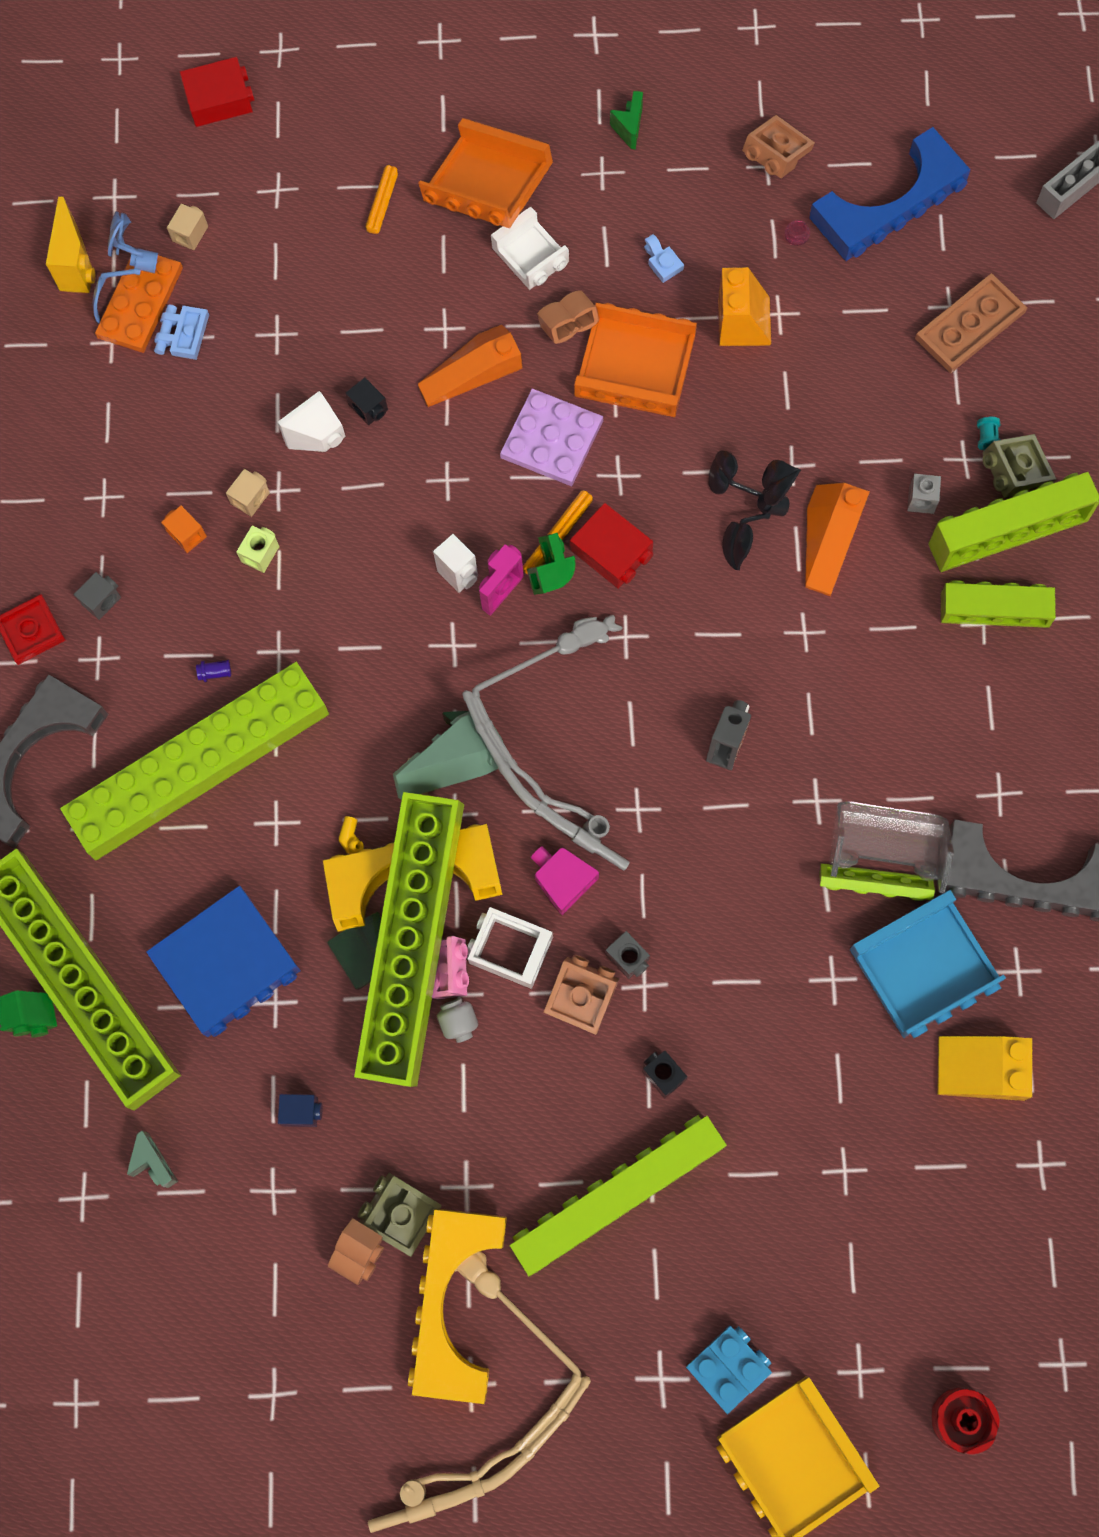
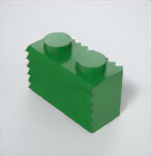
(27, 1013)

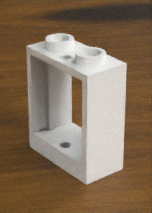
(536, 958)

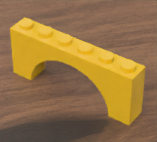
(357, 876)
(439, 1366)

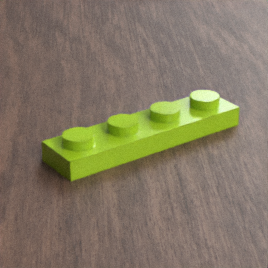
(875, 881)

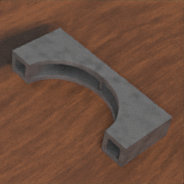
(50, 711)
(978, 875)

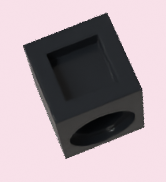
(367, 401)
(667, 1086)

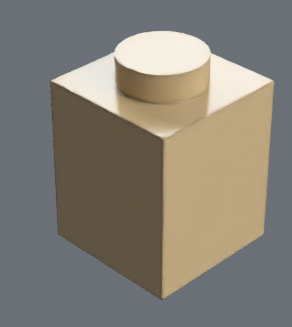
(187, 226)

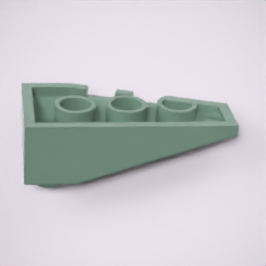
(449, 760)

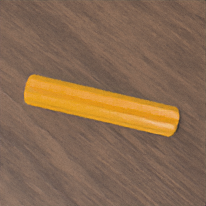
(381, 199)

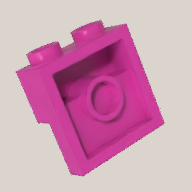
(504, 575)

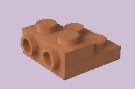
(777, 146)
(582, 994)

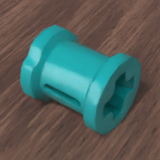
(988, 431)

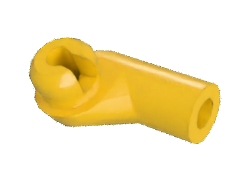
(347, 837)

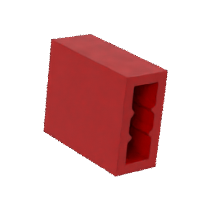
(217, 91)
(612, 546)

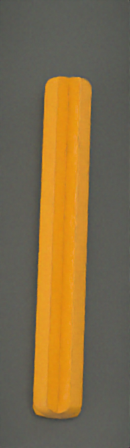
(562, 526)

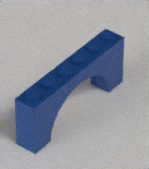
(856, 227)

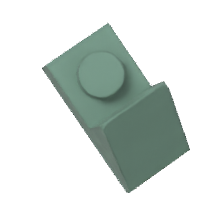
(146, 1155)

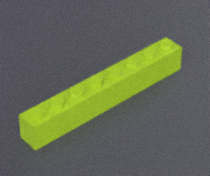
(618, 1195)

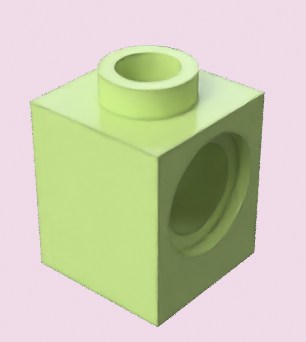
(258, 558)

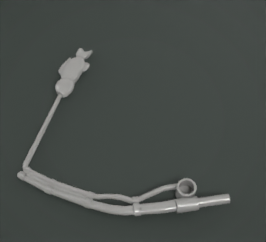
(584, 633)

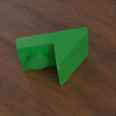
(628, 122)

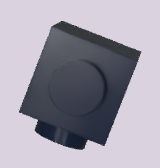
(299, 1110)

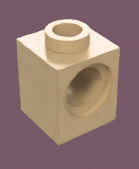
(248, 492)

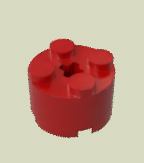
(981, 1427)

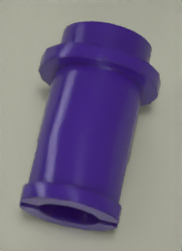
(213, 670)

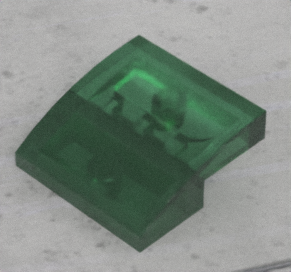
(356, 950)

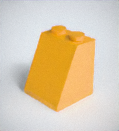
(743, 309)

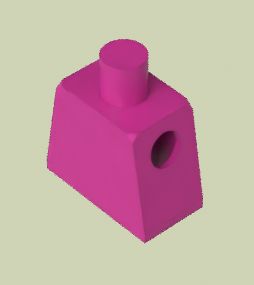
(563, 877)

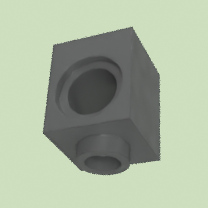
(98, 595)
(623, 944)

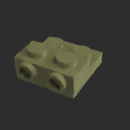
(1017, 464)
(398, 1213)

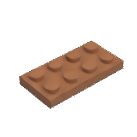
(971, 323)

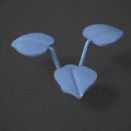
(141, 259)

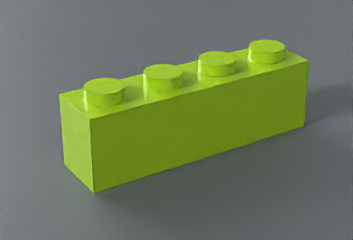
(998, 604)

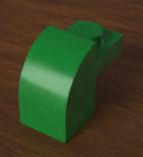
(557, 568)

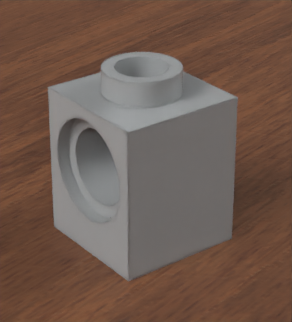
(924, 493)

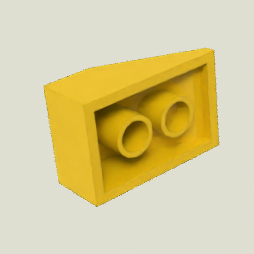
(67, 254)
(985, 1067)

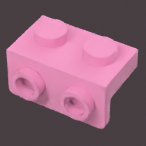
(451, 972)

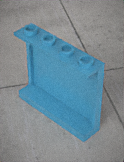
(926, 966)

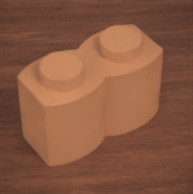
(567, 317)
(356, 1252)

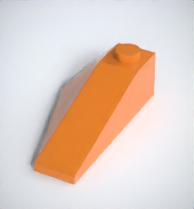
(475, 364)
(830, 529)

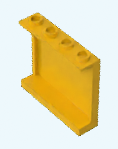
(796, 1461)

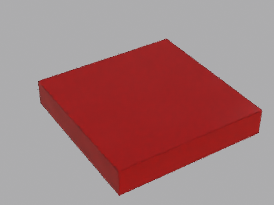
(30, 629)

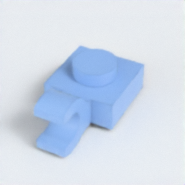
(662, 262)

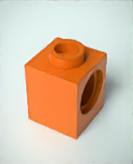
(183, 529)

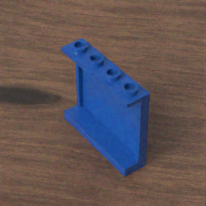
(223, 962)

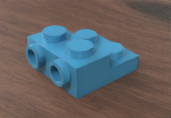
(730, 1368)

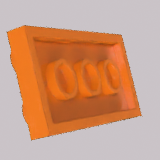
(138, 305)

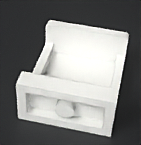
(529, 249)

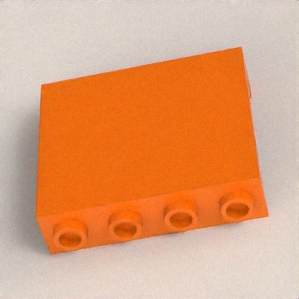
(488, 174)
(636, 360)

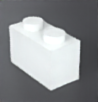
(456, 563)

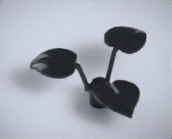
(772, 500)

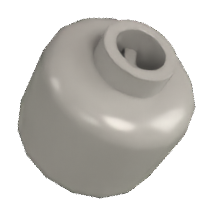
(457, 1020)

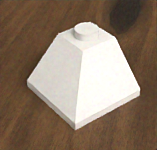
(312, 426)

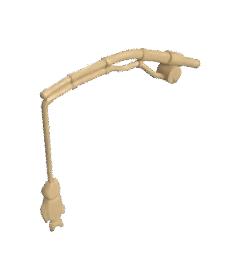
(414, 1490)

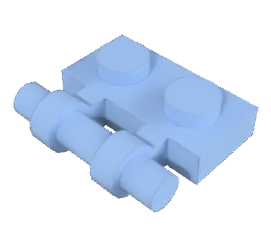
(188, 333)

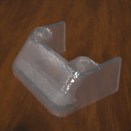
(892, 837)

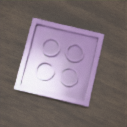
(551, 437)

